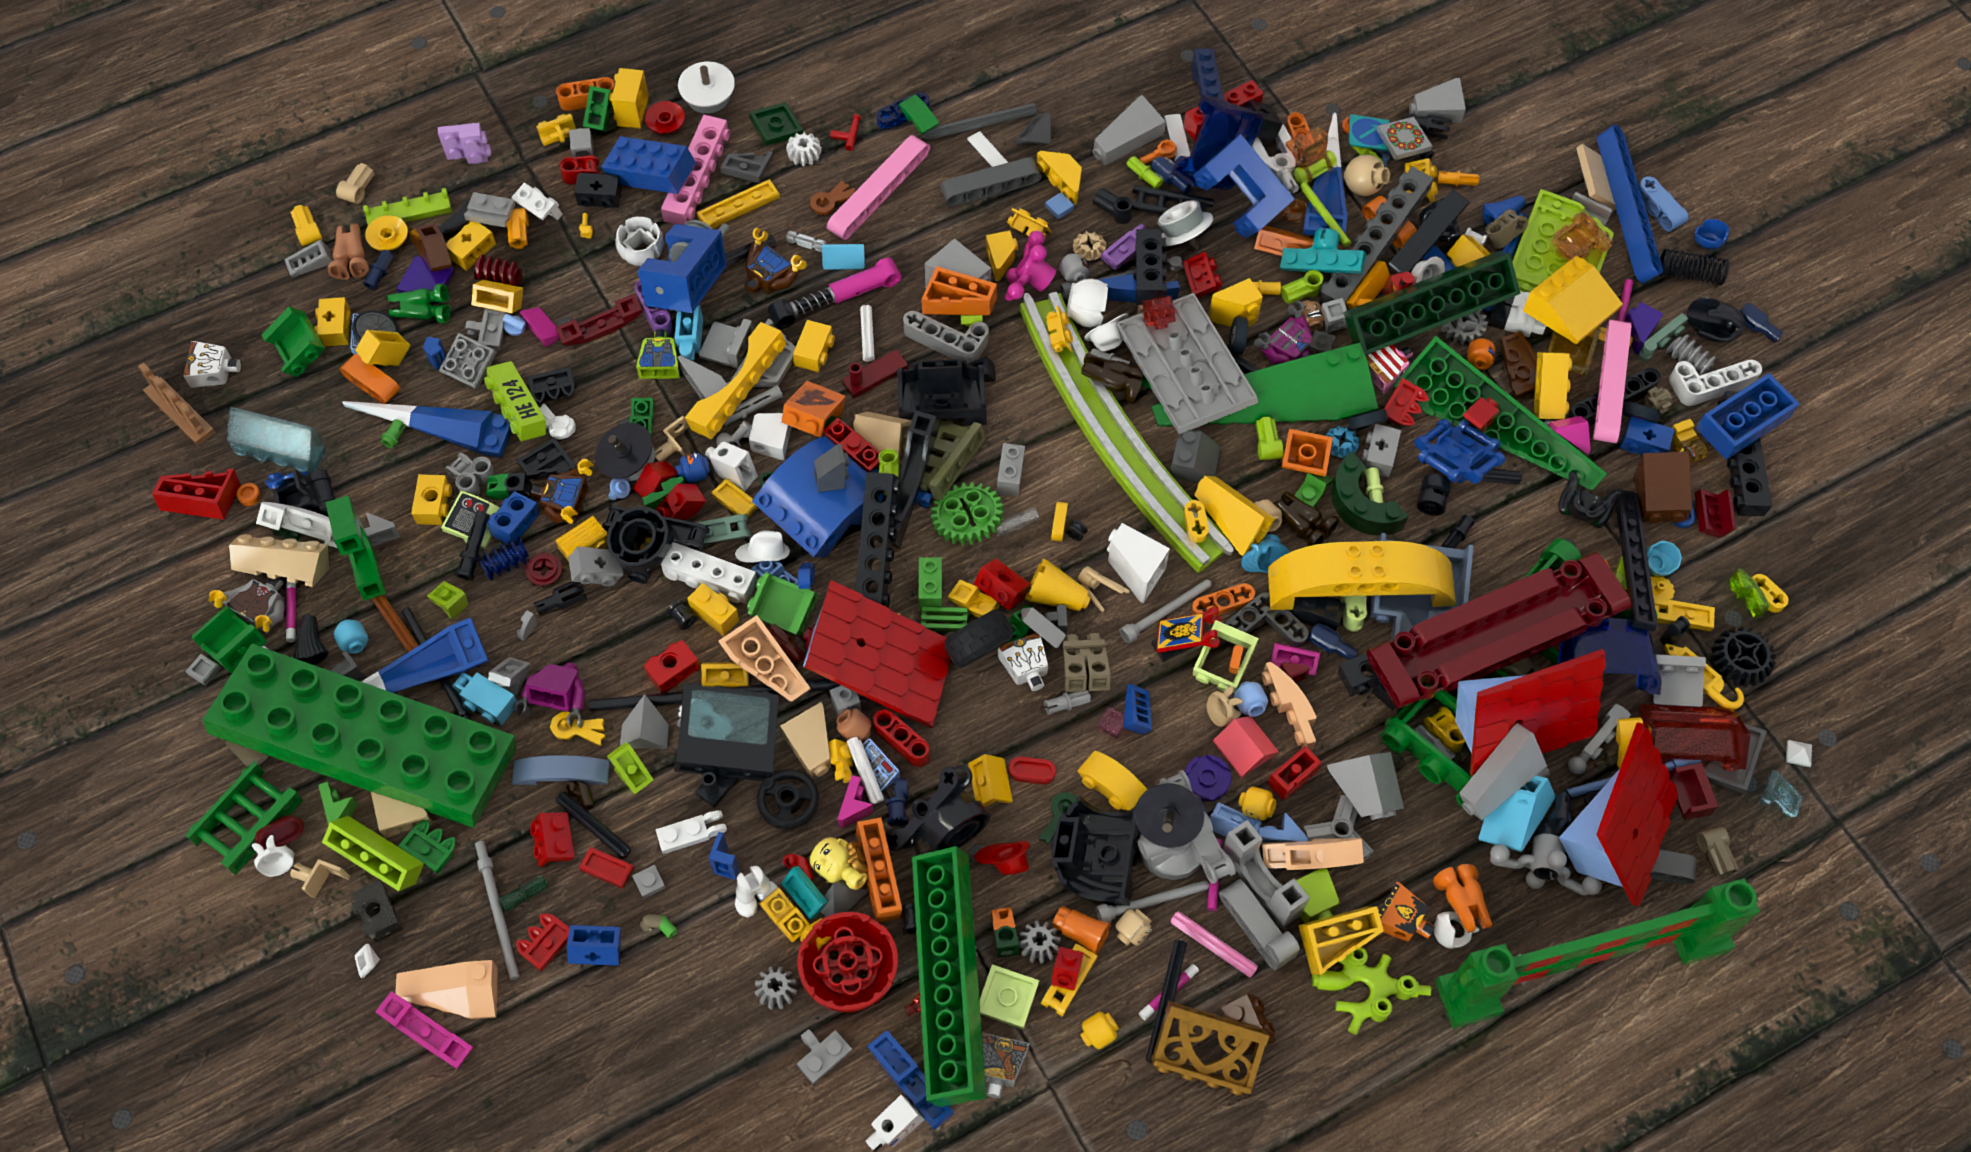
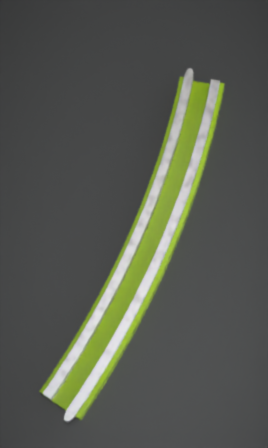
(1118, 440)

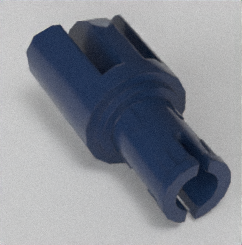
(1163, 168)
(1758, 321)
(1330, 641)

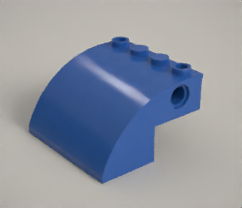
(810, 516)

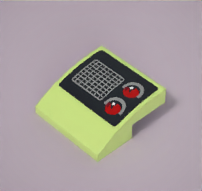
(462, 516)

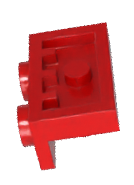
(1202, 275)

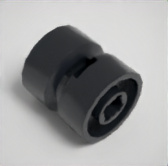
(1434, 495)

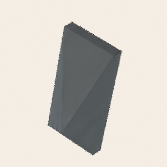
(1037, 131)
(842, 898)

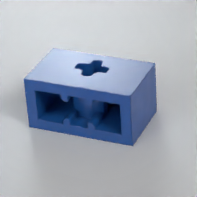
(1646, 437)
(594, 945)

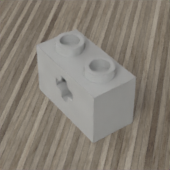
(1381, 449)
(1010, 470)
(594, 566)

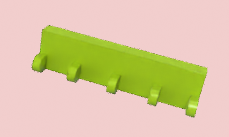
(413, 208)

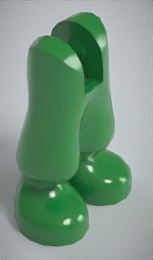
(417, 304)

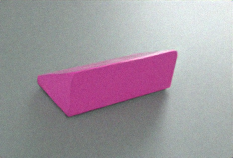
(540, 325)
(1295, 655)

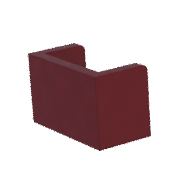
(1694, 791)

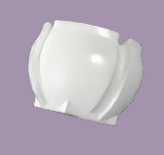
(638, 231)
(1087, 302)

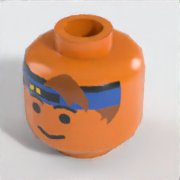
(1481, 353)

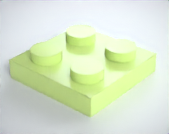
(1008, 996)

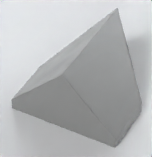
(645, 727)

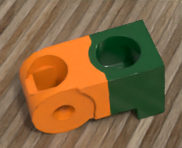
(1004, 932)

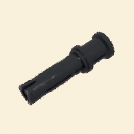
(470, 553)

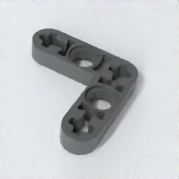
(1269, 616)

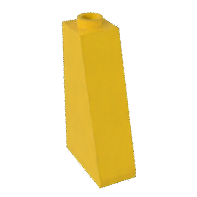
(1234, 513)

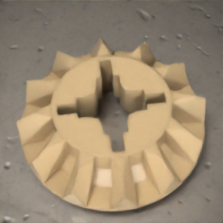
(1080, 245)

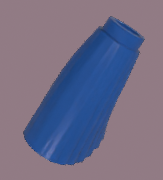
(1492, 211)

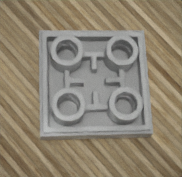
(467, 361)

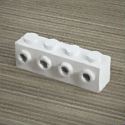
(698, 568)

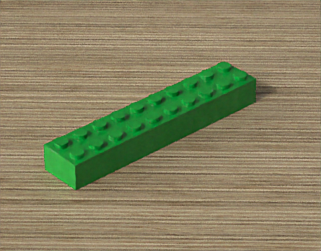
(948, 978)

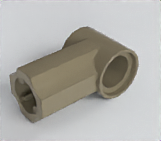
(1716, 845)

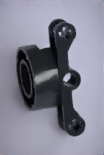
(628, 532)
(945, 818)

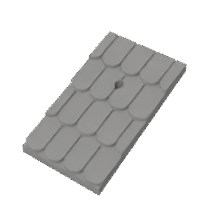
(1188, 366)

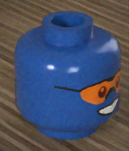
(693, 468)

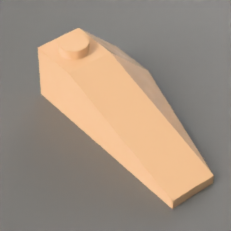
(760, 655)
(455, 988)

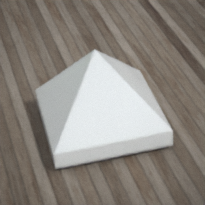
(1798, 753)
(366, 960)

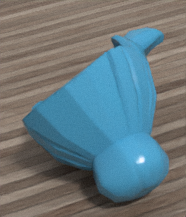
(1263, 554)

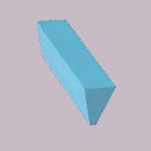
(843, 256)

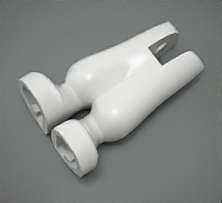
(747, 887)

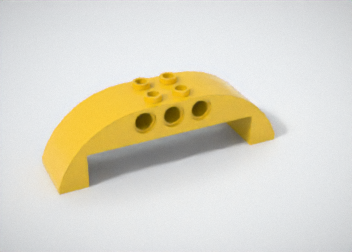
(1361, 571)

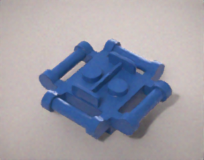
(1459, 454)

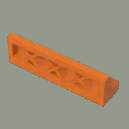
(1274, 240)

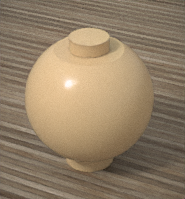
(1366, 175)

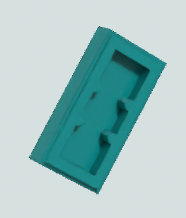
(804, 892)

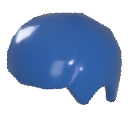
(1711, 234)

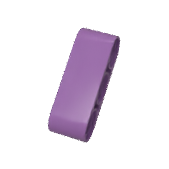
(654, 316)

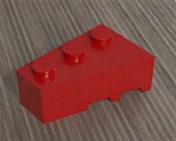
(197, 495)

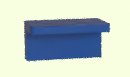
(721, 862)

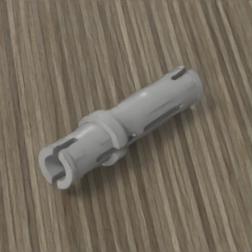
(772, 394)

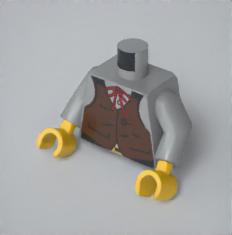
(254, 603)

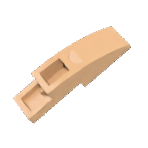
(1289, 697)
(1313, 854)

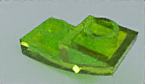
(1747, 588)

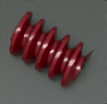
(497, 271)

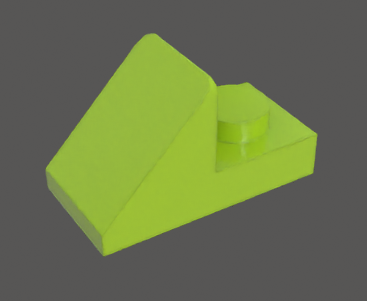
(449, 598)
(630, 768)

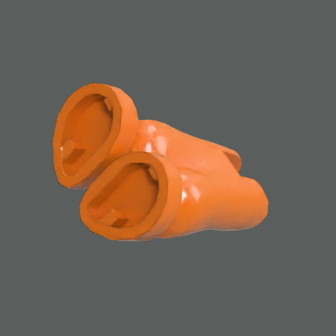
(1465, 899)

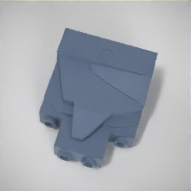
(1410, 610)

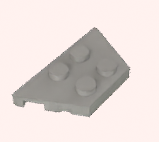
(779, 367)

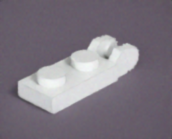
(689, 832)

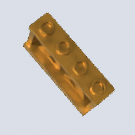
(1191, 1017)

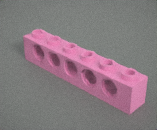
(705, 149)

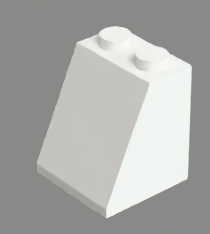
(1137, 560)

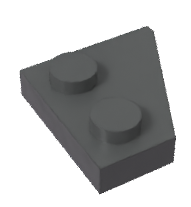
(746, 165)

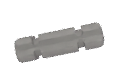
(805, 240)

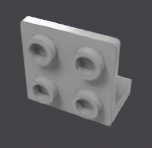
(727, 344)
(1681, 680)

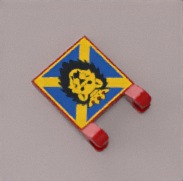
(1187, 631)

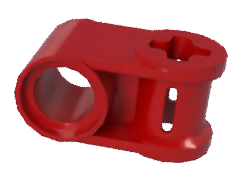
(573, 165)

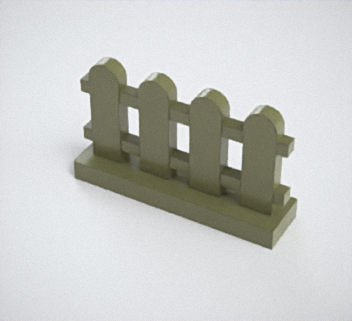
(955, 456)

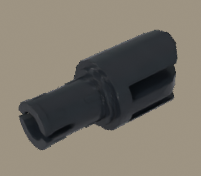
(1425, 124)
(558, 598)

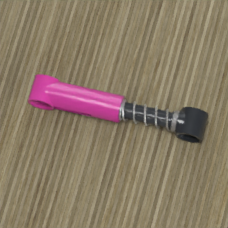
(882, 274)

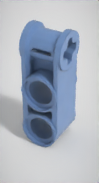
(1662, 205)

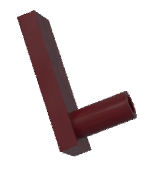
(866, 378)

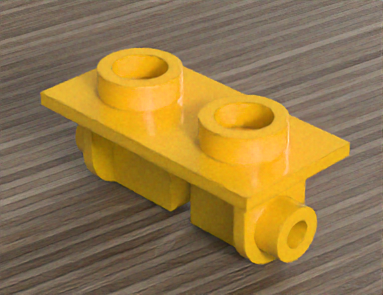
(1022, 220)
(1058, 322)

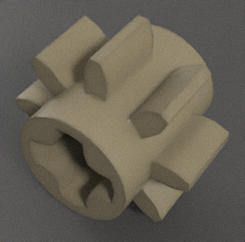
(1658, 399)

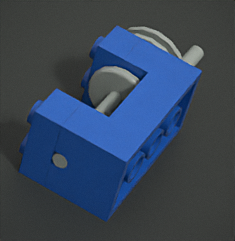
(692, 267)

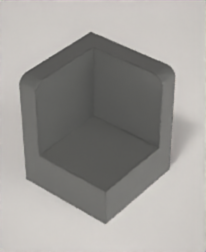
(348, 668)

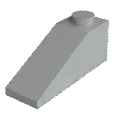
(700, 378)

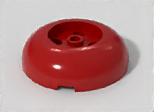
(848, 932)

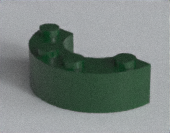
(1356, 508)

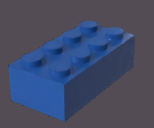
(649, 164)
(1747, 416)

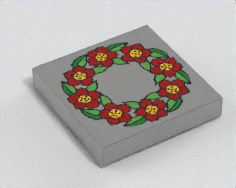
(1404, 138)

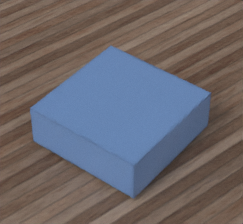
(1059, 205)

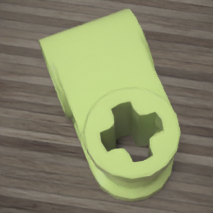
(1354, 612)

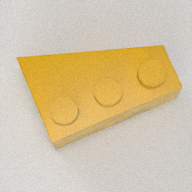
(1336, 936)

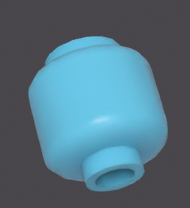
(350, 635)

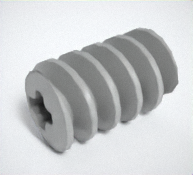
(1688, 353)

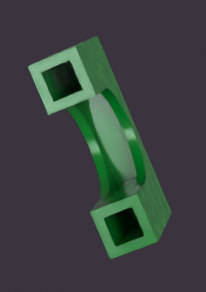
(353, 540)

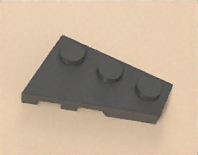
(1739, 779)

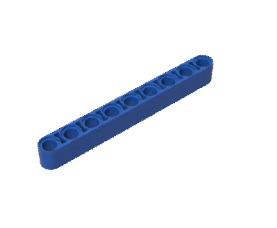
(1629, 204)

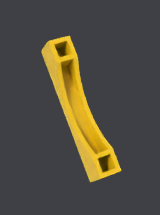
(712, 412)

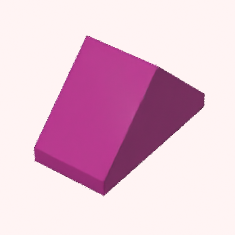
(1574, 430)

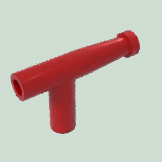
(849, 136)

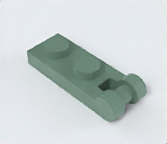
(1662, 337)
(721, 529)

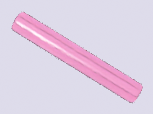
(1214, 944)

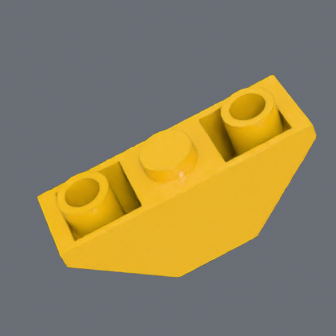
(1062, 172)

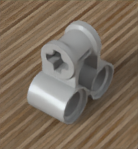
(468, 472)

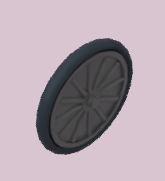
(372, 321)

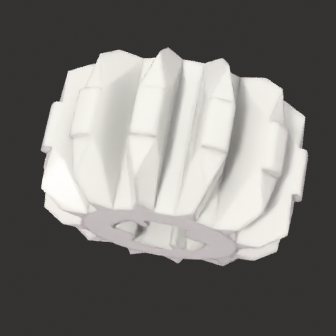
(803, 149)

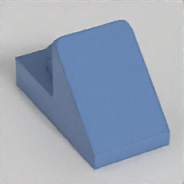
(1289, 832)

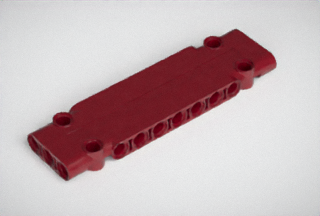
(1498, 629)

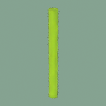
(1324, 213)

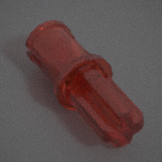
(786, 644)

